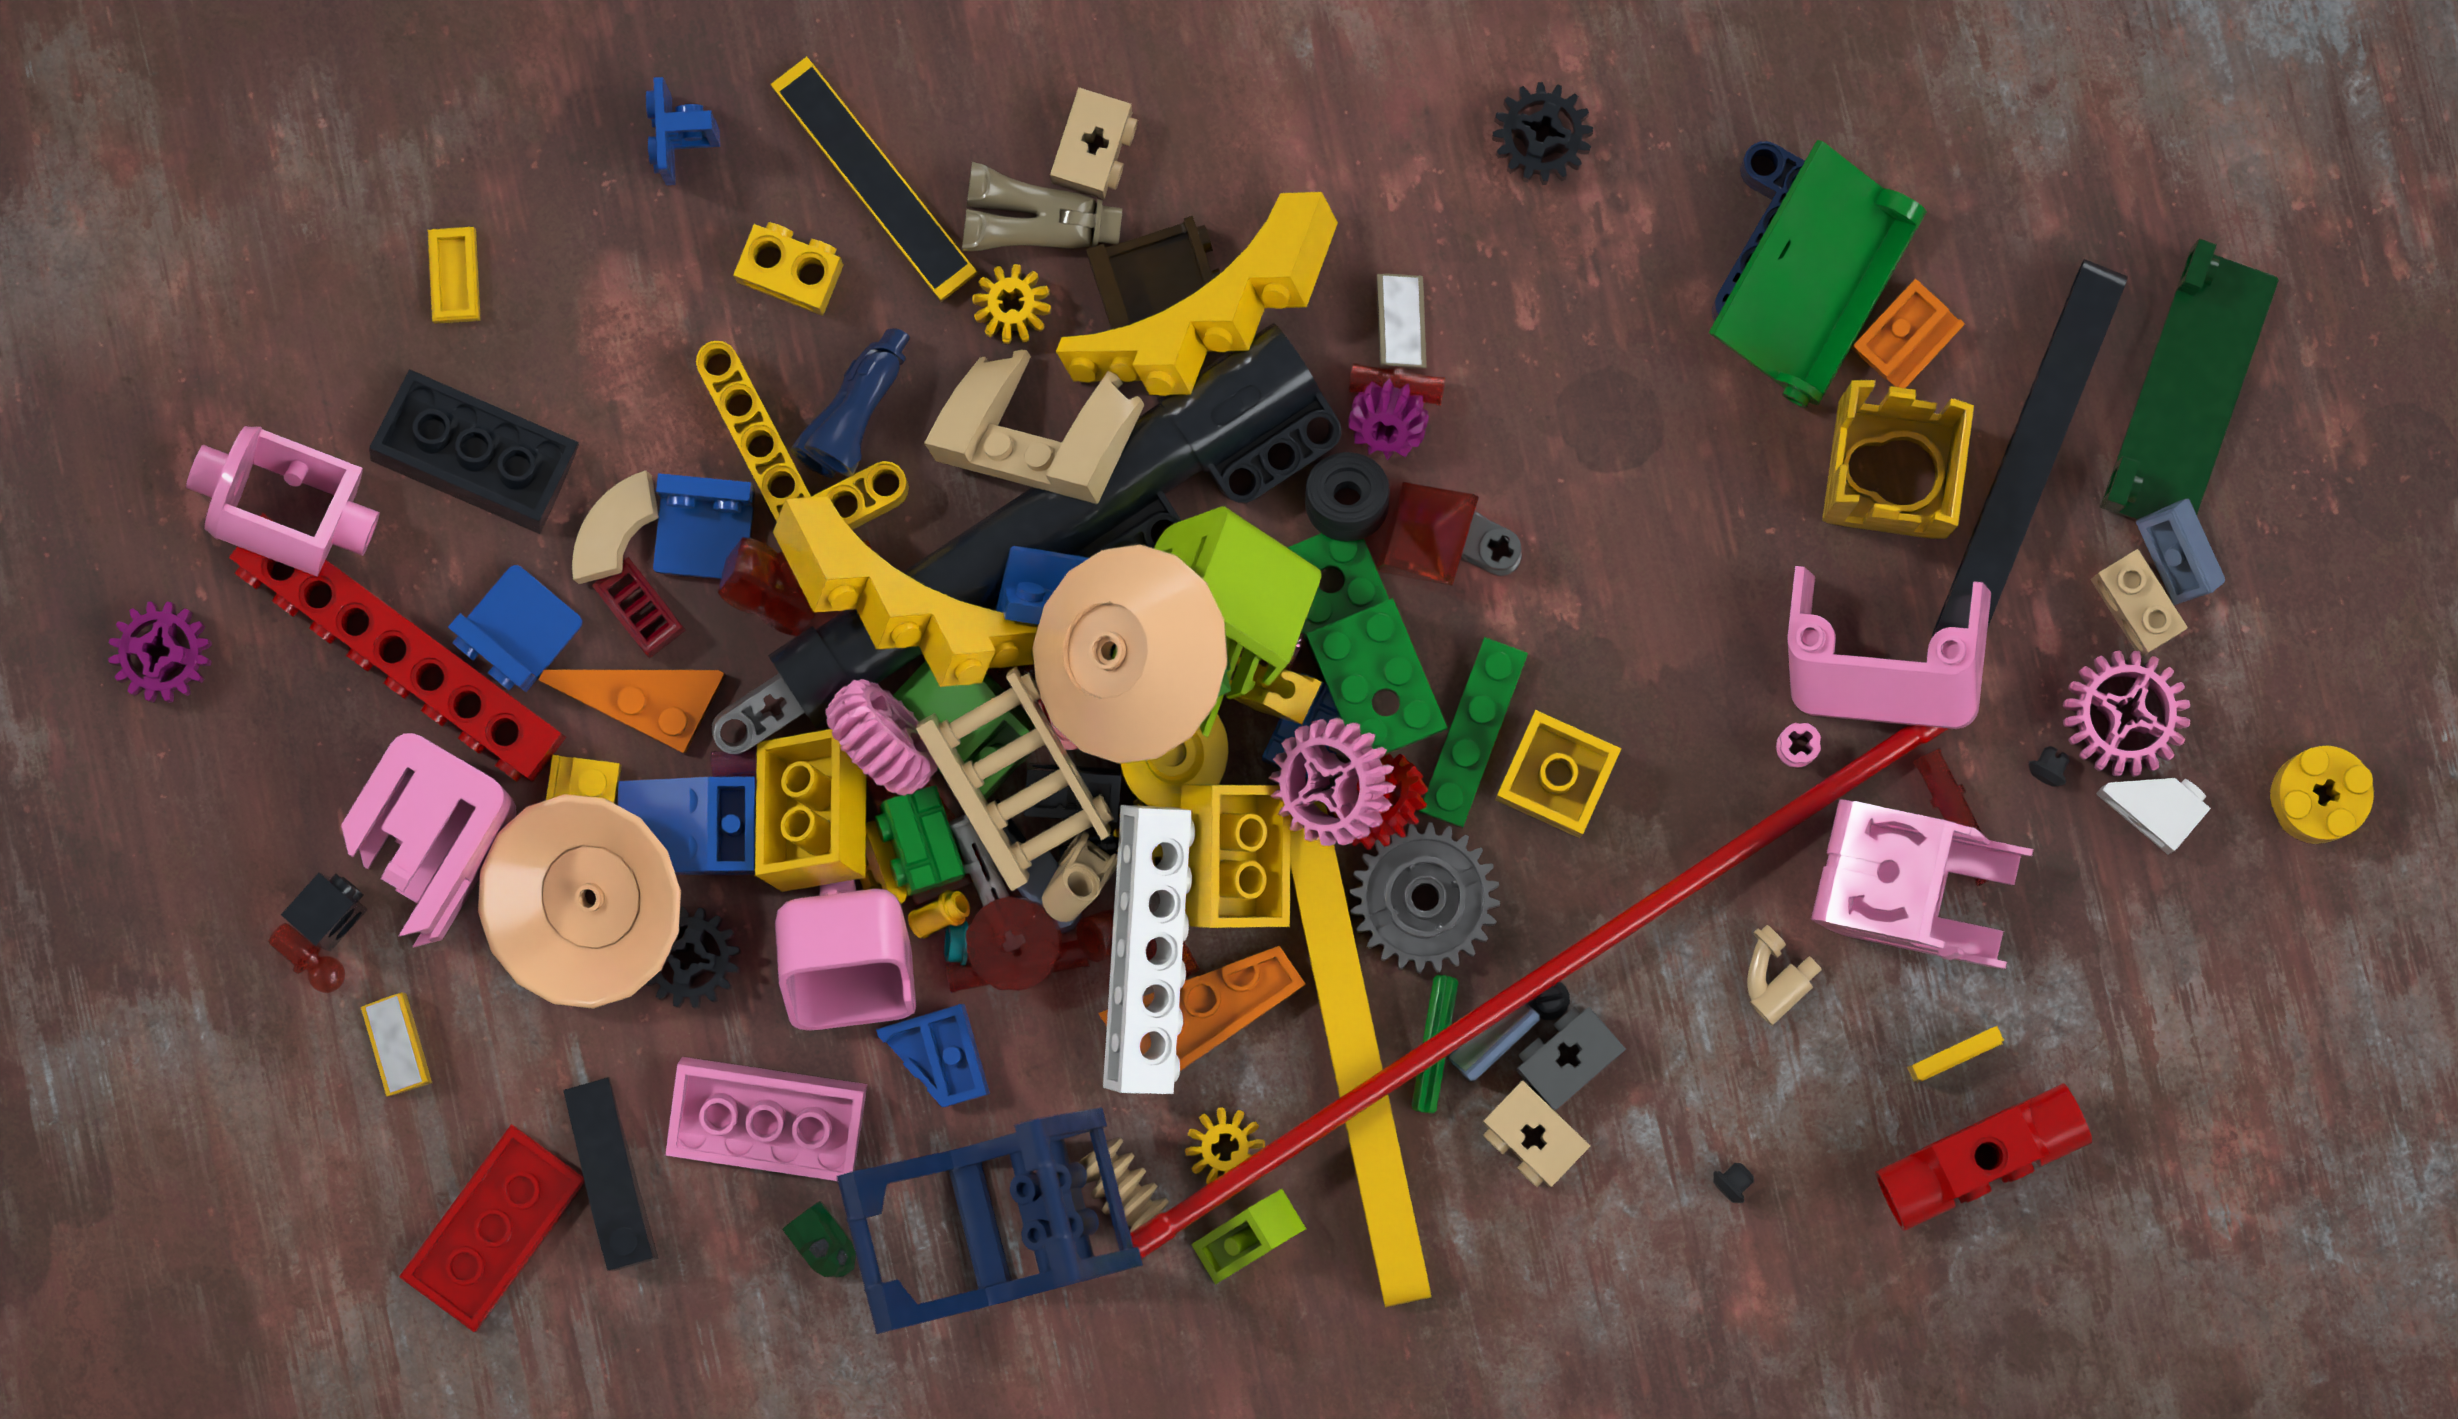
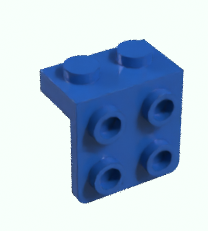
(517, 629)

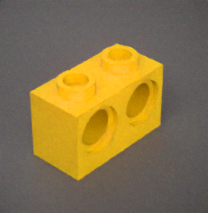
(783, 279)

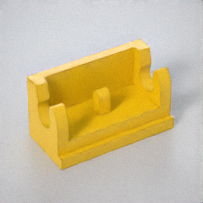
(1285, 698)

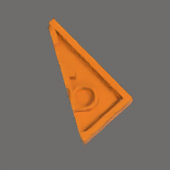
(654, 702)

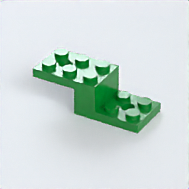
(1366, 648)

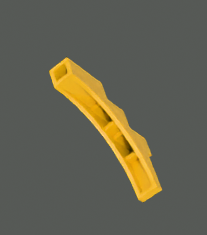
(1221, 316)
(897, 611)

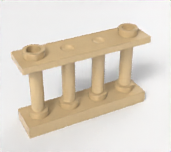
(991, 818)

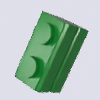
(920, 841)

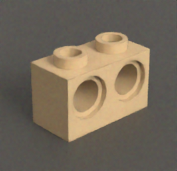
(2139, 603)

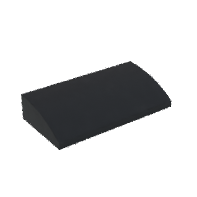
(473, 451)

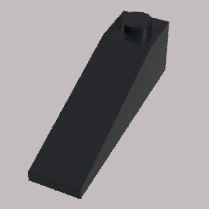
(609, 1176)

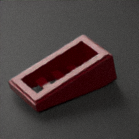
(660, 637)

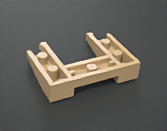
(1077, 467)

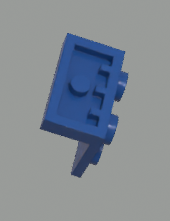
(700, 523)

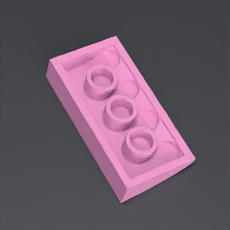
(765, 1119)

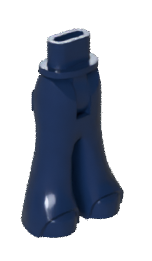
(836, 434)

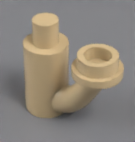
(1790, 986)

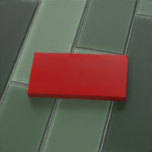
(493, 1228)

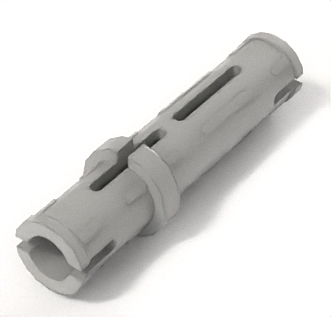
(966, 836)

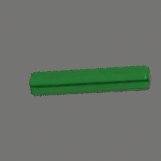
(1438, 1018)

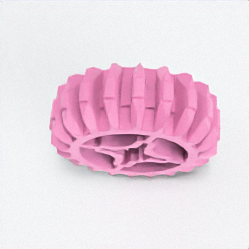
(2146, 723)
(880, 737)
(1309, 753)

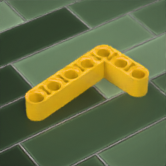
(778, 461)

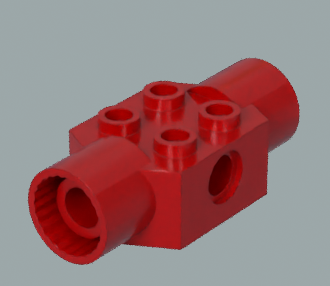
(1947, 1169)

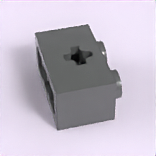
(1597, 1050)

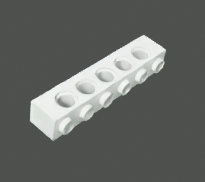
(1133, 928)

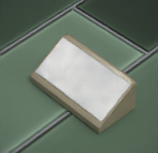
(1401, 321)

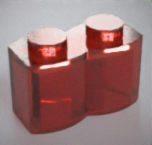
(757, 585)

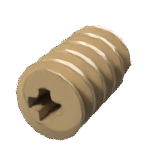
(1135, 1198)

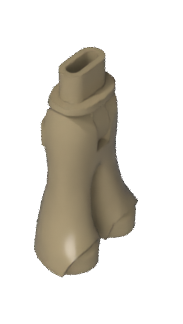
(1062, 217)

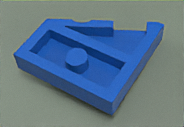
(940, 1053)

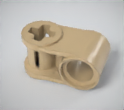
(1078, 879)

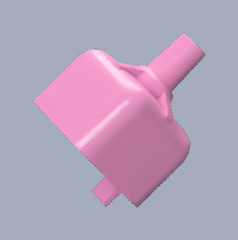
(844, 958)

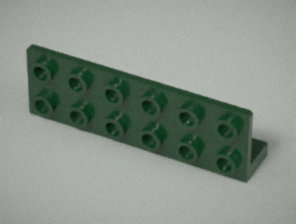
(2190, 385)

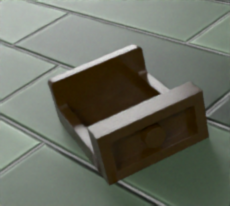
(1151, 271)

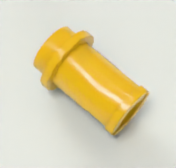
(947, 910)

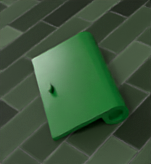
(1817, 274)

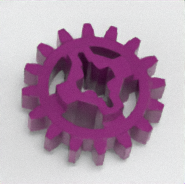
(156, 670)

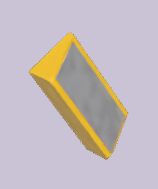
(396, 1044)

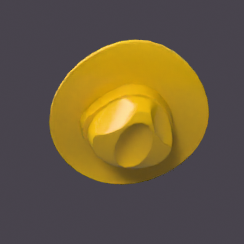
(1192, 762)

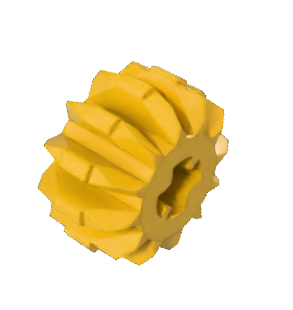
(1010, 289)
(1212, 1138)

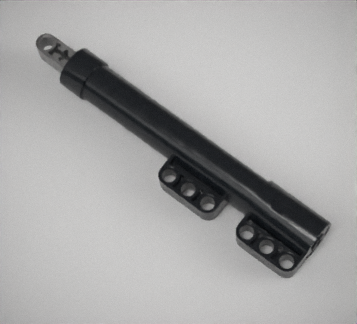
(1225, 424)

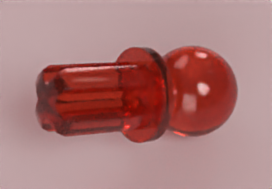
(324, 972)

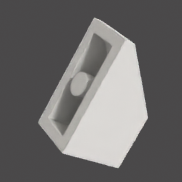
(2158, 808)

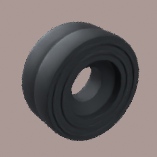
(1351, 472)

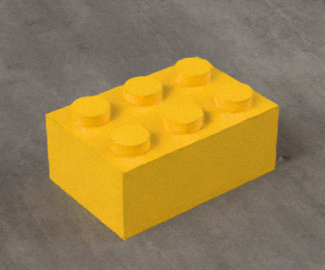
(809, 812)
(1237, 856)

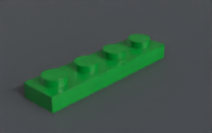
(1473, 732)

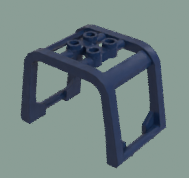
(1048, 1201)

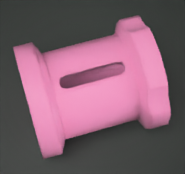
(1784, 743)

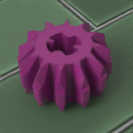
(1388, 419)

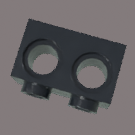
(1064, 802)
(326, 910)

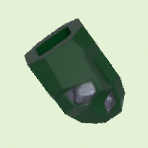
(822, 1241)

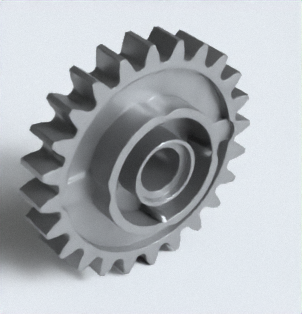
(1419, 933)

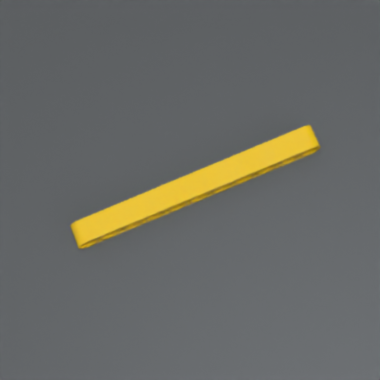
(1354, 1061)

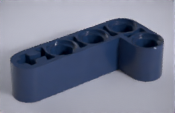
(1773, 187)

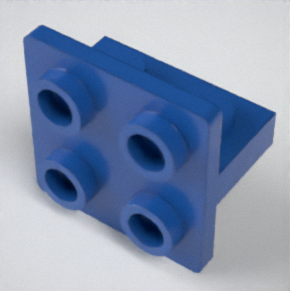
(676, 130)
(1031, 580)

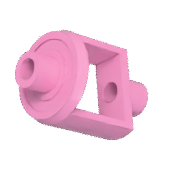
(225, 477)

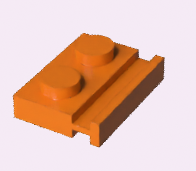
(1908, 335)

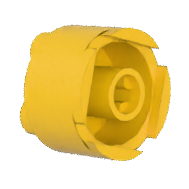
(2346, 783)

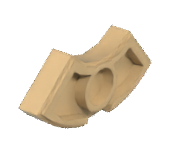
(610, 527)

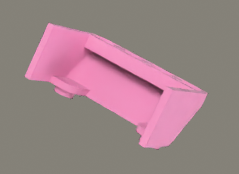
(1886, 690)

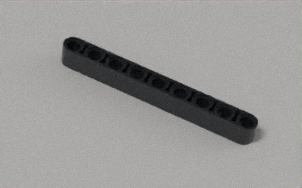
(2035, 441)

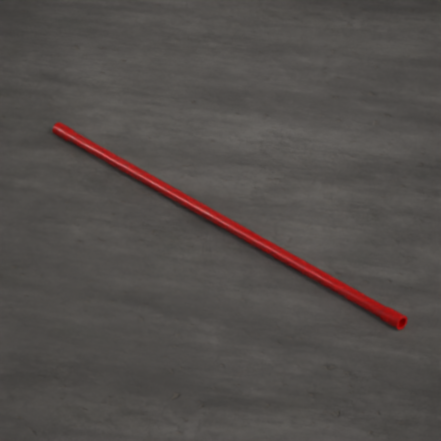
(1166, 1225)

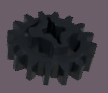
(1525, 126)
(685, 979)

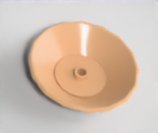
(1165, 659)
(538, 906)

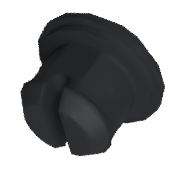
(2049, 768)
(1552, 1002)
(1734, 1182)

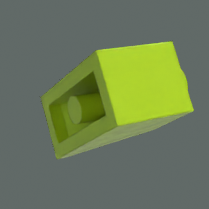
(1248, 1236)

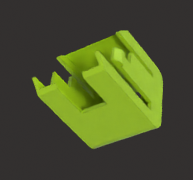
(1257, 587)

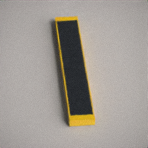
(874, 179)

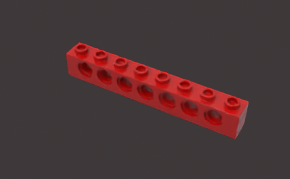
(536, 737)

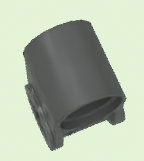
(1481, 537)

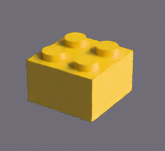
(1558, 774)

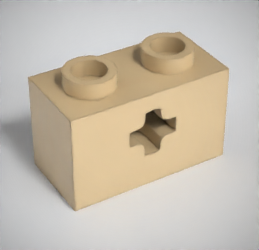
(1092, 116)
(1561, 1141)

